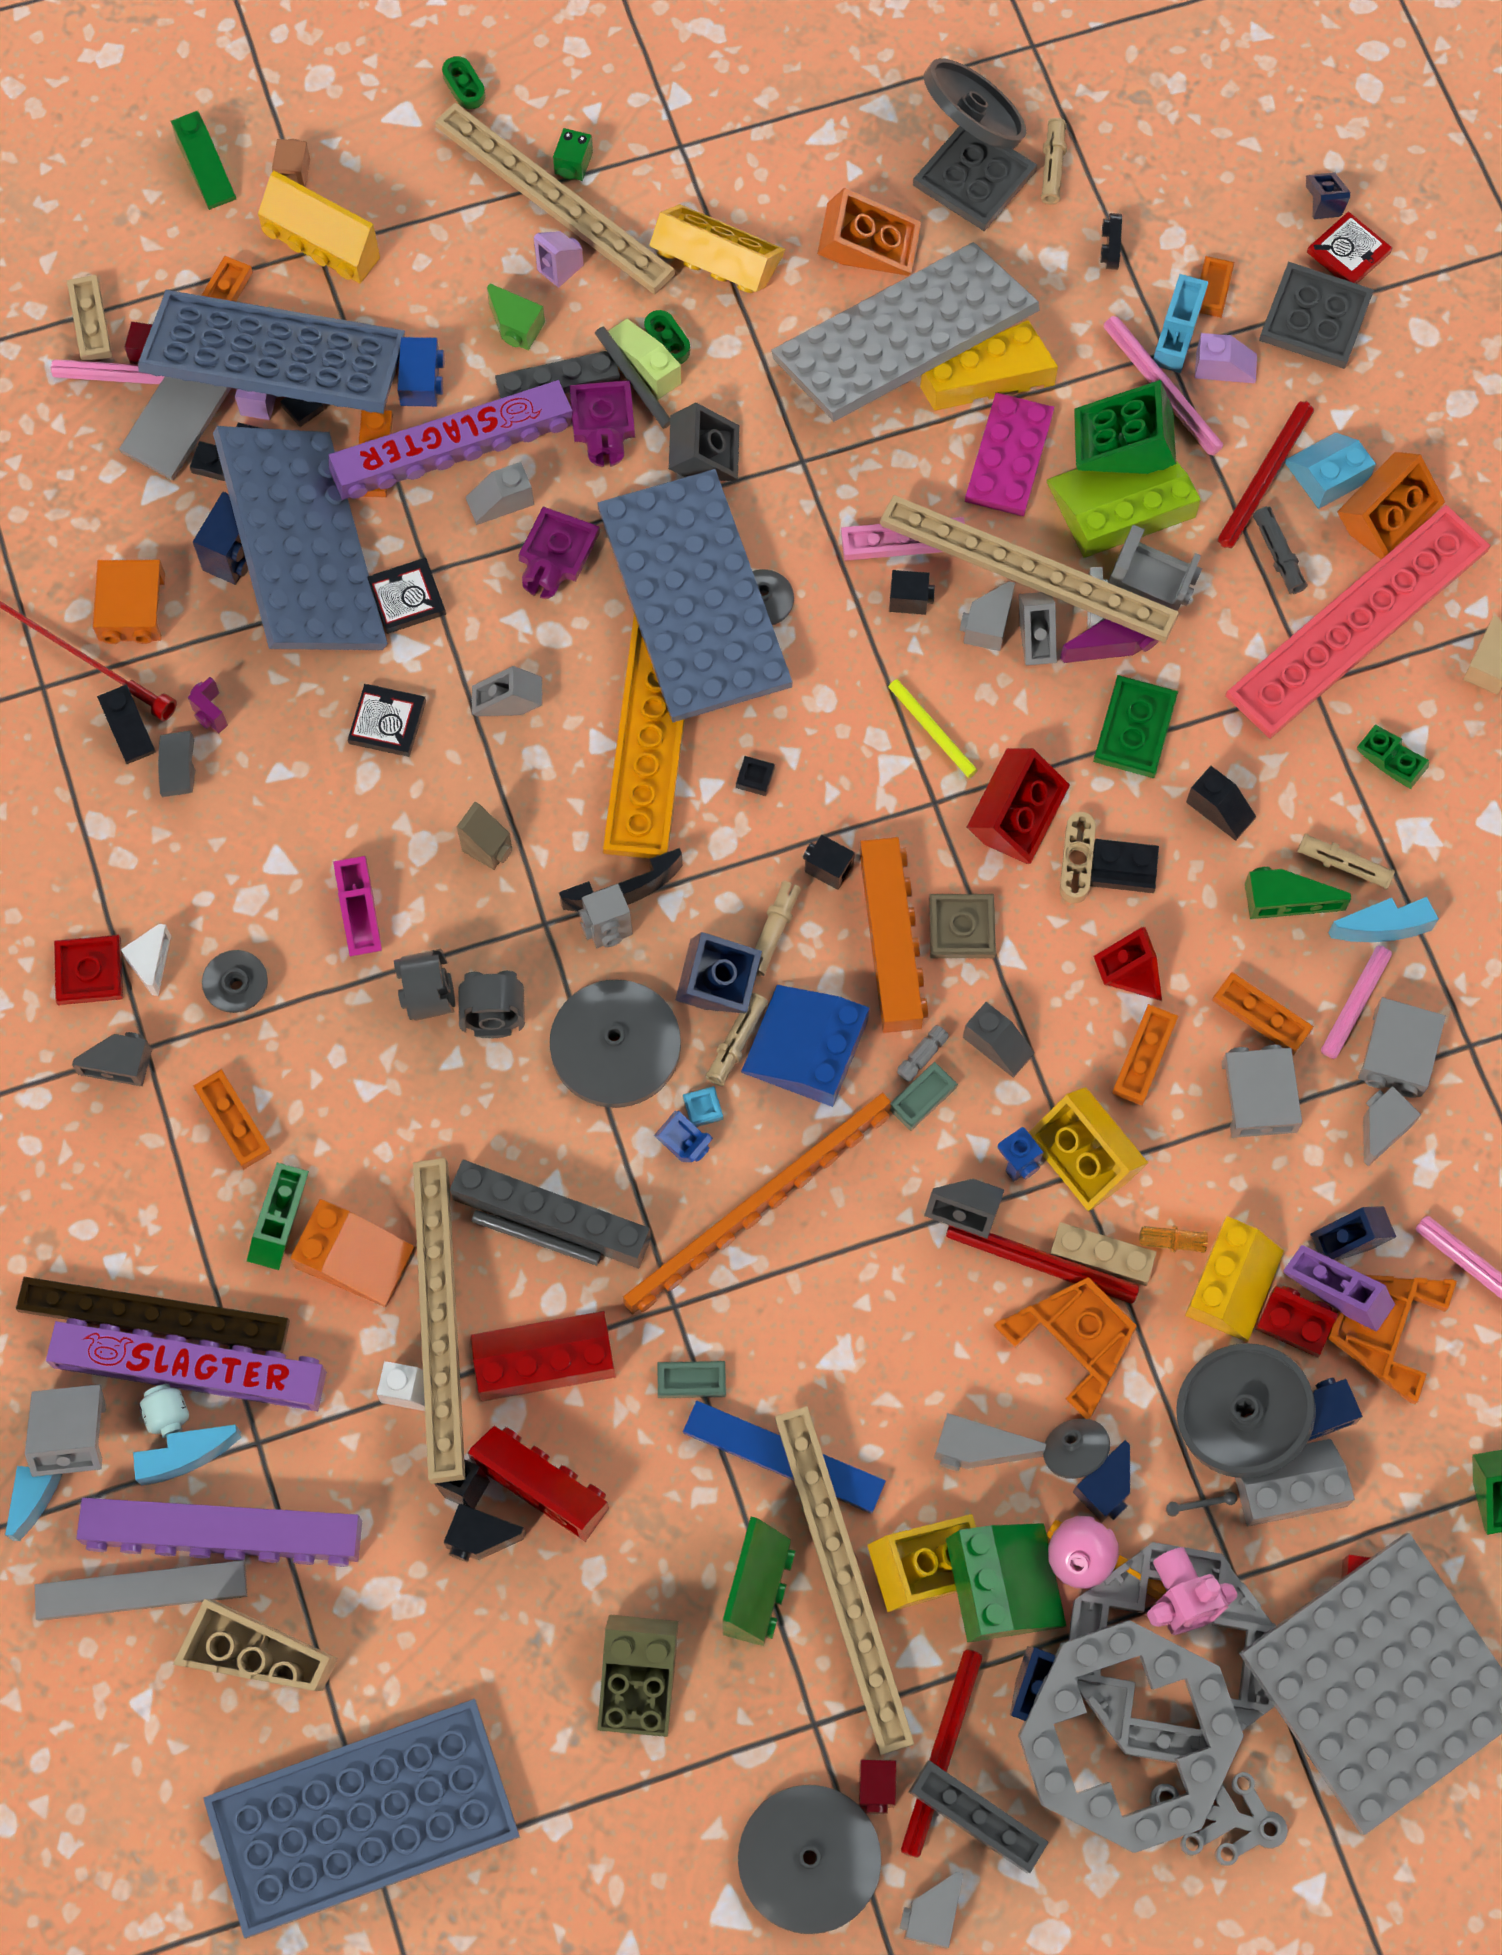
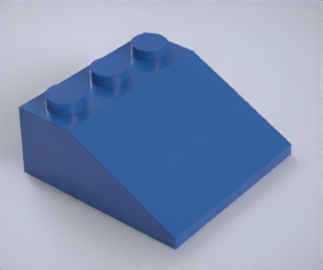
(807, 1042)

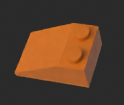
(868, 234)
(351, 1253)

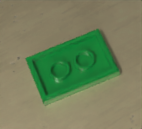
(1135, 726)

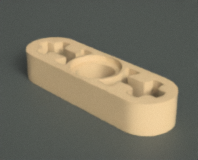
(1087, 849)

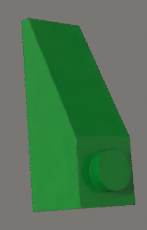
(203, 159)
(1288, 894)
(277, 1216)

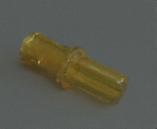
(1173, 1239)

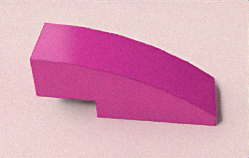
(357, 906)

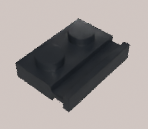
(1124, 866)

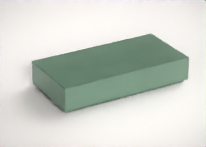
(922, 1096)
(691, 1379)

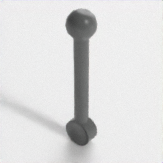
(1173, 1508)

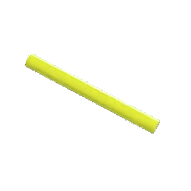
(933, 728)

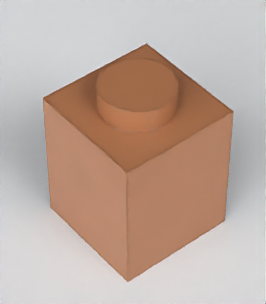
(292, 159)

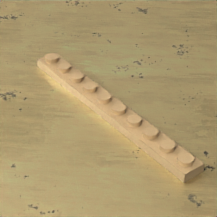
(555, 198)
(1029, 569)
(438, 1322)
(844, 1581)

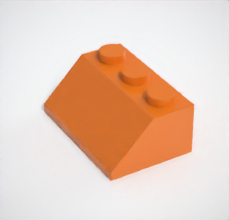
(1392, 503)

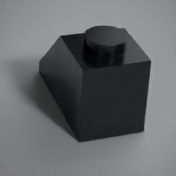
(126, 724)
(1221, 803)
(479, 1534)

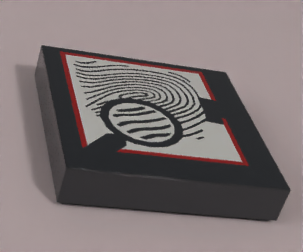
(406, 595)
(387, 720)

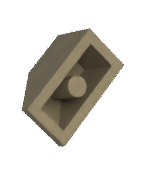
(484, 837)

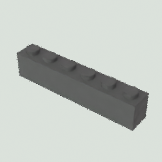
(550, 1213)

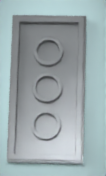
(172, 424)

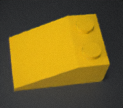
(916, 1563)

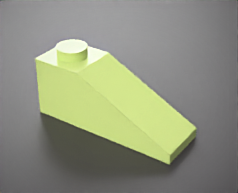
(648, 357)

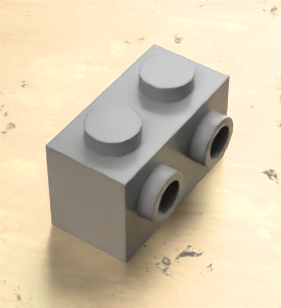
(606, 917)

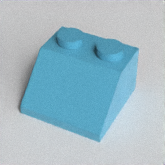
(1331, 468)

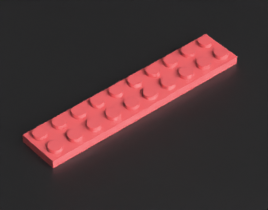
(1357, 621)

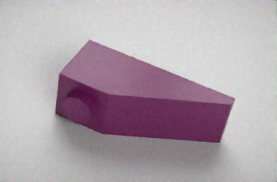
(1105, 641)

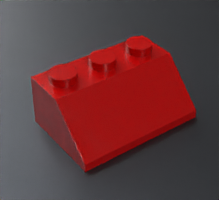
(1018, 804)

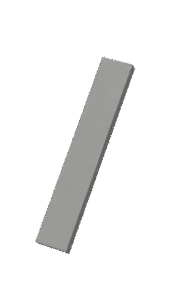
(140, 1590)

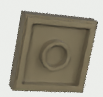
(962, 926)

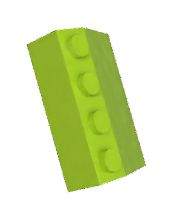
(1107, 504)

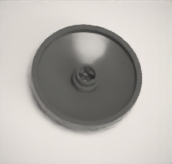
(974, 103)
(619, 1070)
(1243, 1382)
(800, 1894)

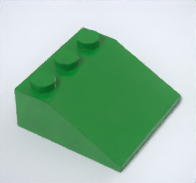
(1126, 432)
(1004, 1581)
(757, 1584)

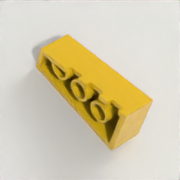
(1000, 364)

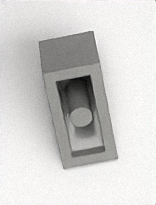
(500, 494)
(988, 618)
(1038, 628)
(507, 693)
(1386, 1122)
(933, 1913)

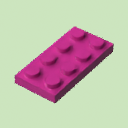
(1009, 454)

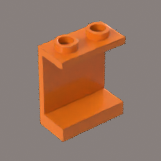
(127, 600)

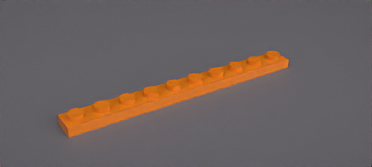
(748, 1212)

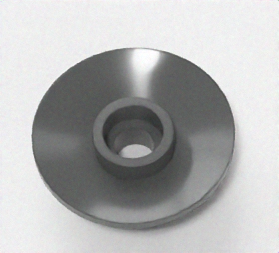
(780, 596)
(226, 970)
(1080, 1457)

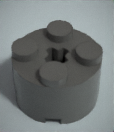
(426, 985)
(491, 1004)

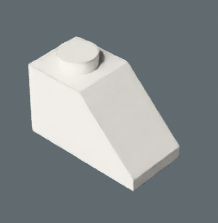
(401, 1386)

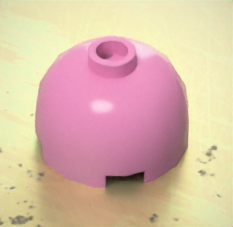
(1083, 1552)

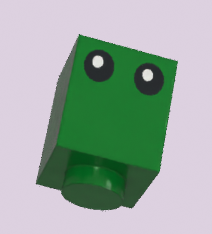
(572, 154)

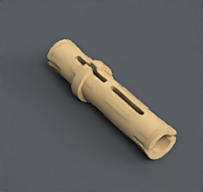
(1054, 151)
(1330, 856)
(778, 916)
(730, 1050)

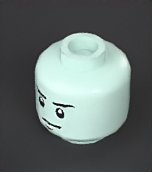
(163, 1410)

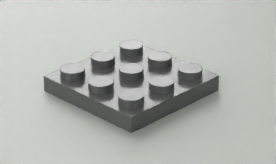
(974, 177)
(1316, 315)

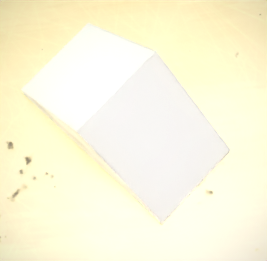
(148, 956)

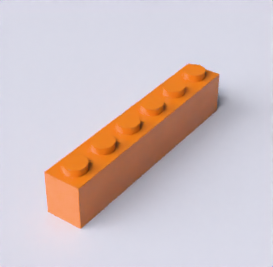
(892, 935)

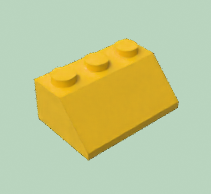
(1087, 1148)
(1235, 1279)

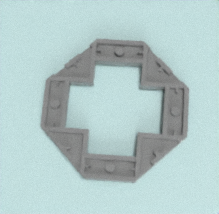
(1113, 1698)
(1199, 1770)

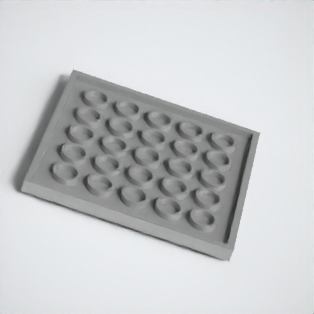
(1382, 1682)

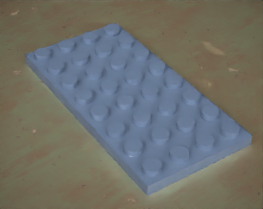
(272, 351)
(298, 540)
(694, 595)
(360, 1818)

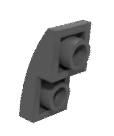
(175, 764)

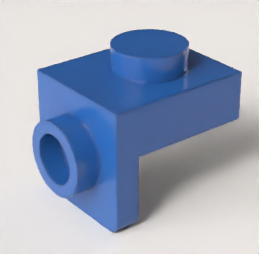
(683, 1138)
(1021, 1153)

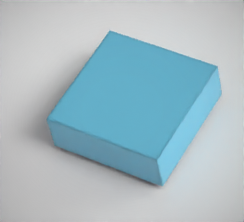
(703, 1106)

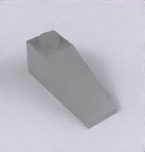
(978, 1445)

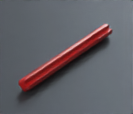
(1265, 474)
(1046, 1263)
(944, 1746)

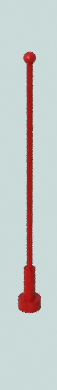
(161, 706)

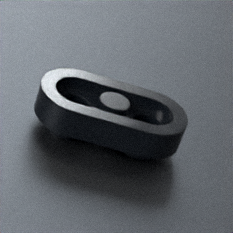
(1111, 251)

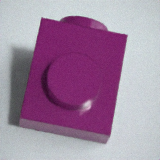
(205, 711)

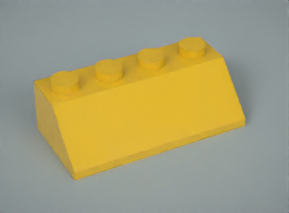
(318, 228)
(715, 248)

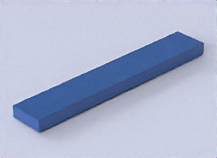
(767, 1451)

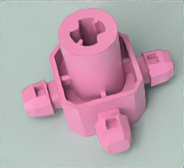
(1189, 1599)

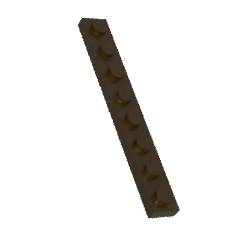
(153, 1314)

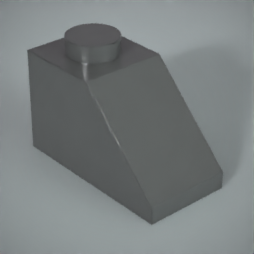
(998, 1039)
(116, 1059)
(966, 1205)

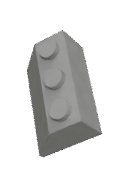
(1306, 1486)

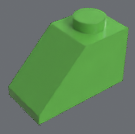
(515, 317)

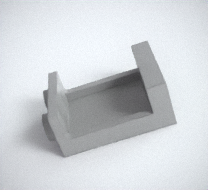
(1154, 573)
(1402, 1048)
(1262, 1091)
(64, 1430)

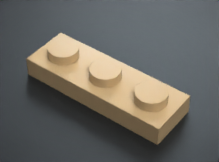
(89, 318)
(1103, 1253)

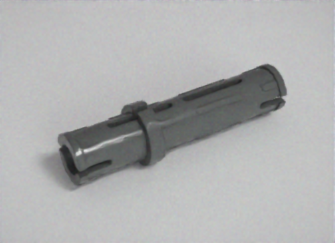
(1285, 561)

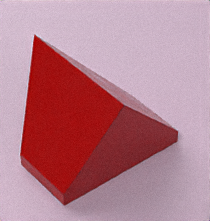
(1131, 965)

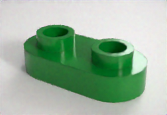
(465, 84)
(671, 337)

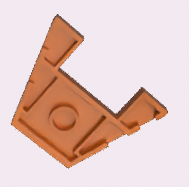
(1087, 1327)
(1377, 1349)

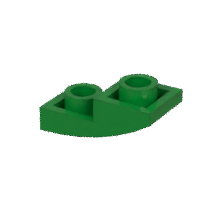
(1391, 757)

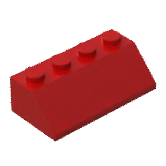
(542, 1356)
(539, 1482)

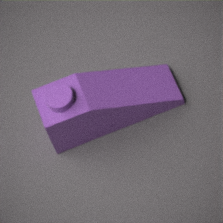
(1341, 1287)

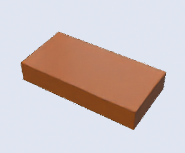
(1218, 274)

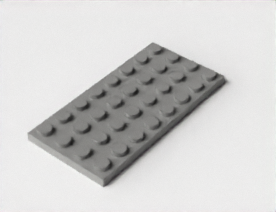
(904, 331)

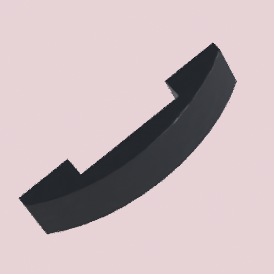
(662, 870)

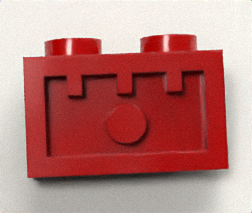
(1297, 1320)

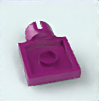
(602, 419)
(555, 551)

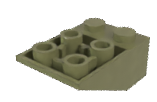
(637, 1675)

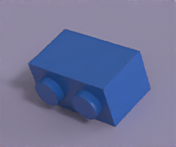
(419, 371)

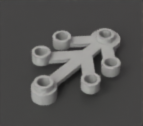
(1228, 1817)

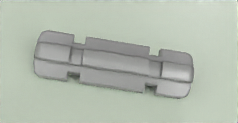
(922, 1053)

